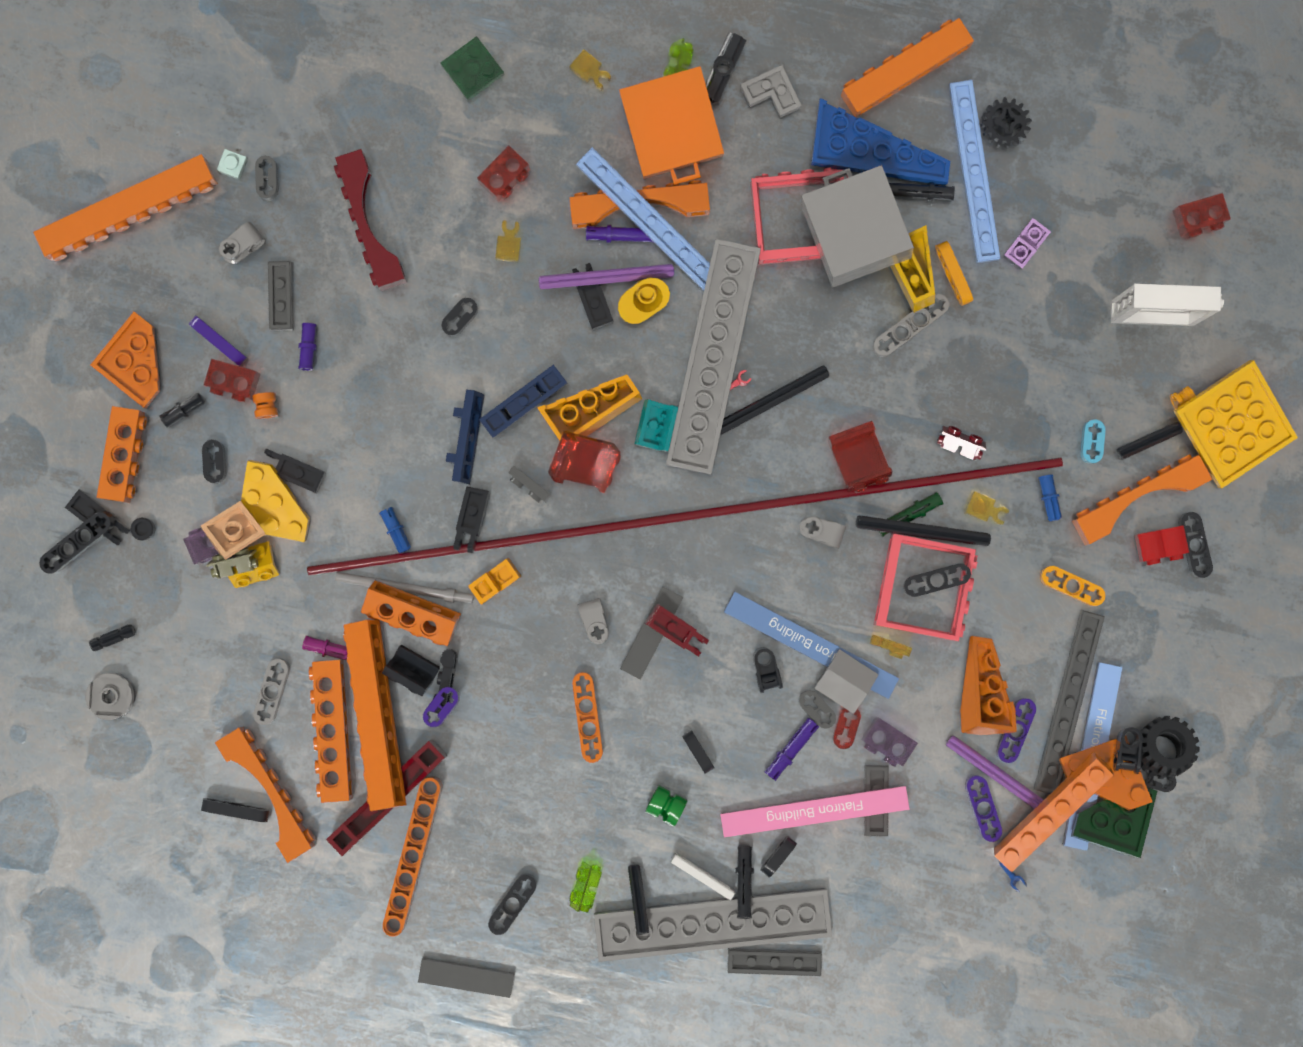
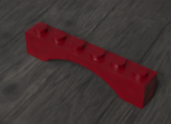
(356, 177)
(363, 820)

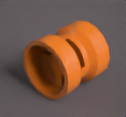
(265, 405)

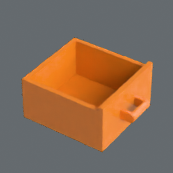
(672, 124)

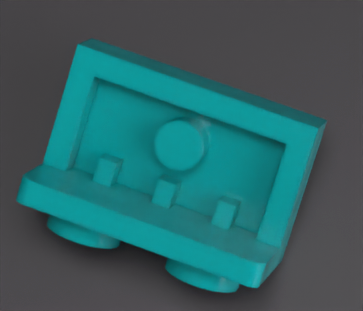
(656, 425)

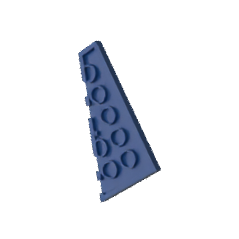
(860, 145)

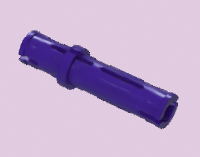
(616, 234)
(789, 752)

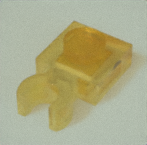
(588, 68)
(508, 246)
(982, 508)
(896, 649)

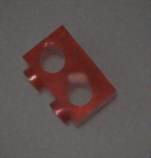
(499, 170)
(1200, 212)
(233, 375)

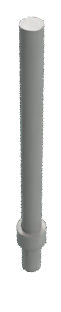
(448, 595)

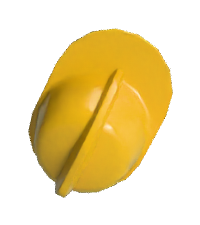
(643, 300)

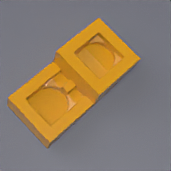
(494, 581)

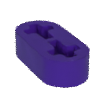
(437, 702)

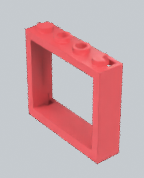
(784, 179)
(961, 605)

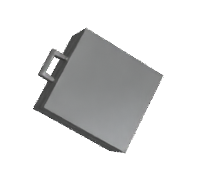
(856, 225)

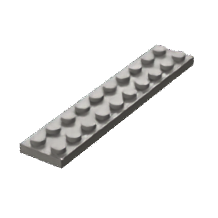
(713, 356)
(714, 925)

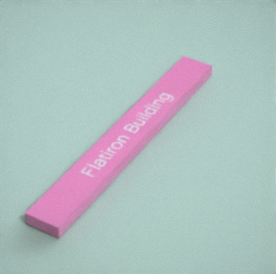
(814, 811)

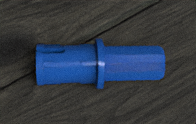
(1050, 497)
(395, 530)

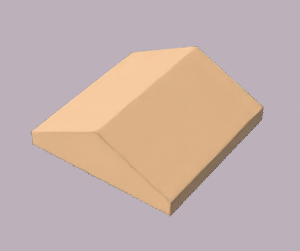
(232, 530)

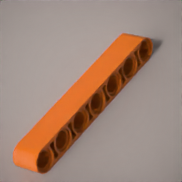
(407, 866)

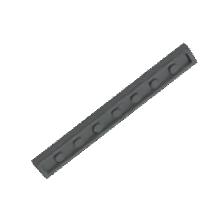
(1069, 700)

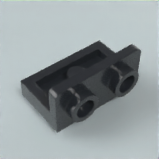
(411, 670)

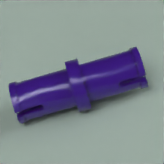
(307, 346)

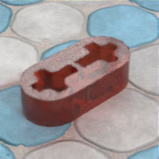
(852, 728)

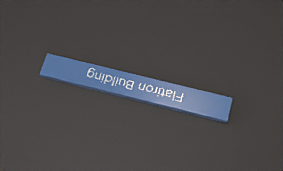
(800, 638)

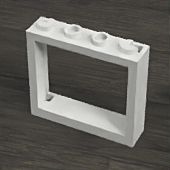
(1166, 304)

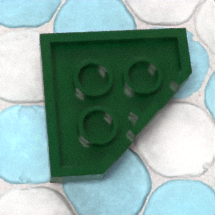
(1114, 826)

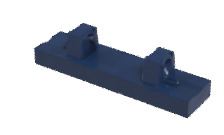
(523, 401)
(468, 435)

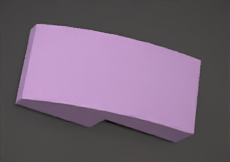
(1027, 243)

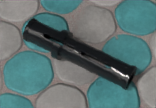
(947, 193)
(744, 867)

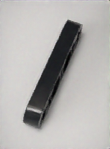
(76, 541)

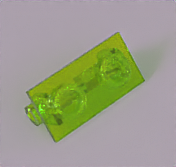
(679, 54)
(581, 897)

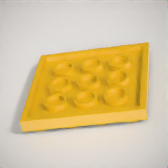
(1235, 424)

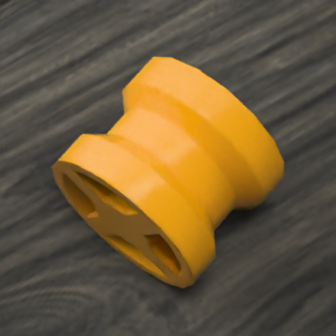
(1179, 399)

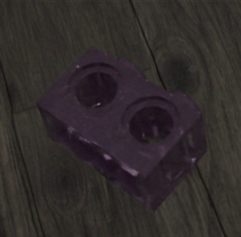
(891, 737)

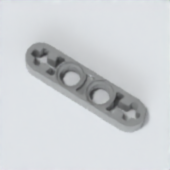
(912, 328)

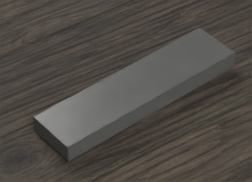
(648, 638)
(774, 962)
(466, 977)

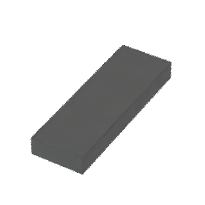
(280, 295)
(876, 778)

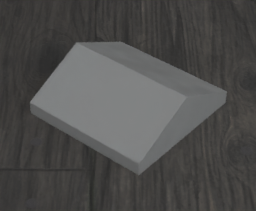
(846, 681)

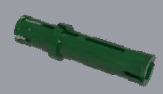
(933, 501)

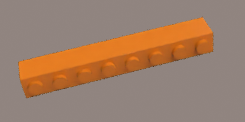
(125, 208)
(374, 715)

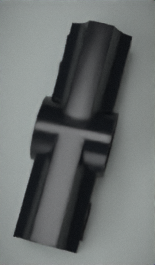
(728, 55)

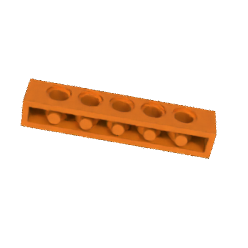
(340, 741)

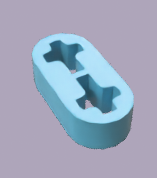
(1086, 441)

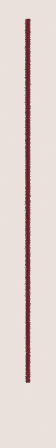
(685, 516)

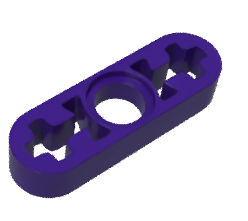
(217, 340)
(1025, 728)
(974, 804)

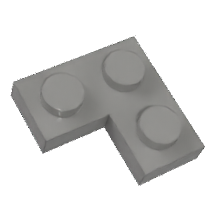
(772, 85)

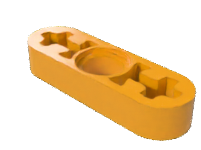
(954, 273)
(1091, 587)

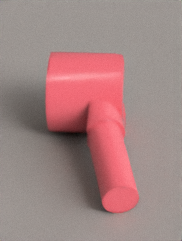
(738, 381)

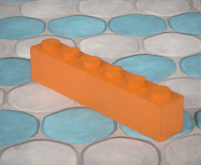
(907, 67)
(1053, 812)

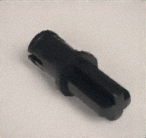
(182, 410)

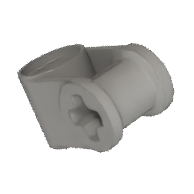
(243, 242)
(826, 532)
(592, 617)

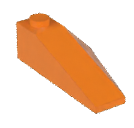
(984, 697)

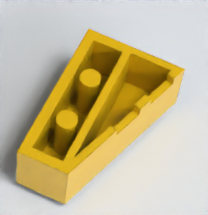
(916, 274)

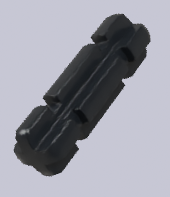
(111, 637)

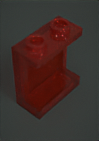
(859, 457)
(584, 461)

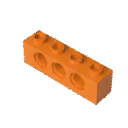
(115, 443)
(423, 610)

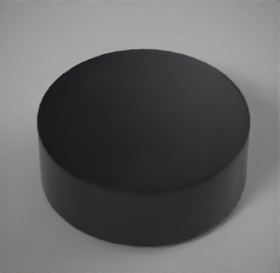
(142, 529)

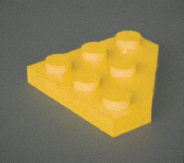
(273, 503)

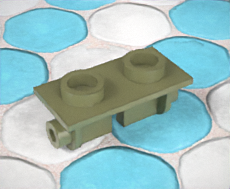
(242, 560)

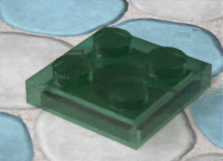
(472, 68)

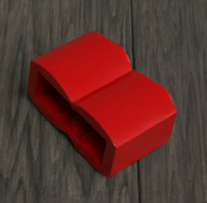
(1161, 544)

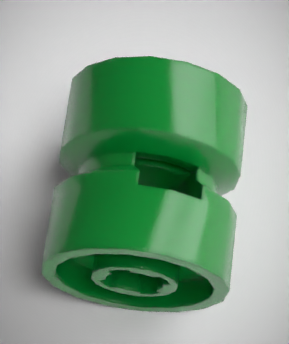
(666, 806)

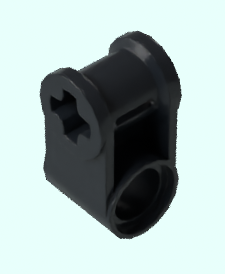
(767, 671)
(1128, 752)

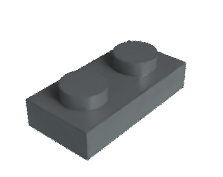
(536, 490)

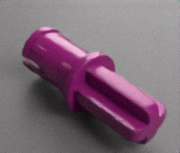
(325, 647)

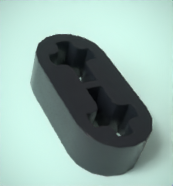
(464, 320)
(220, 461)
(698, 752)
(778, 856)

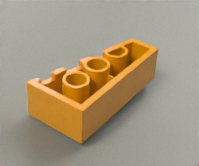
(591, 407)

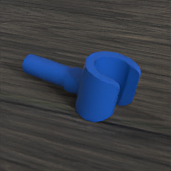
(1014, 879)

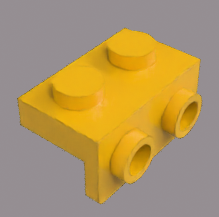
(262, 573)

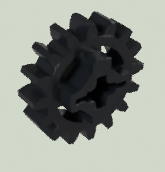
(1015, 121)

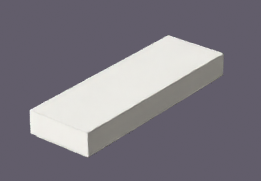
(703, 876)

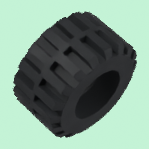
(1182, 739)

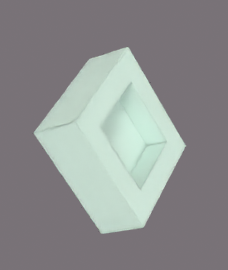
(232, 164)

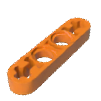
(591, 716)

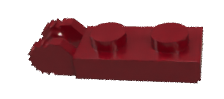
(674, 629)

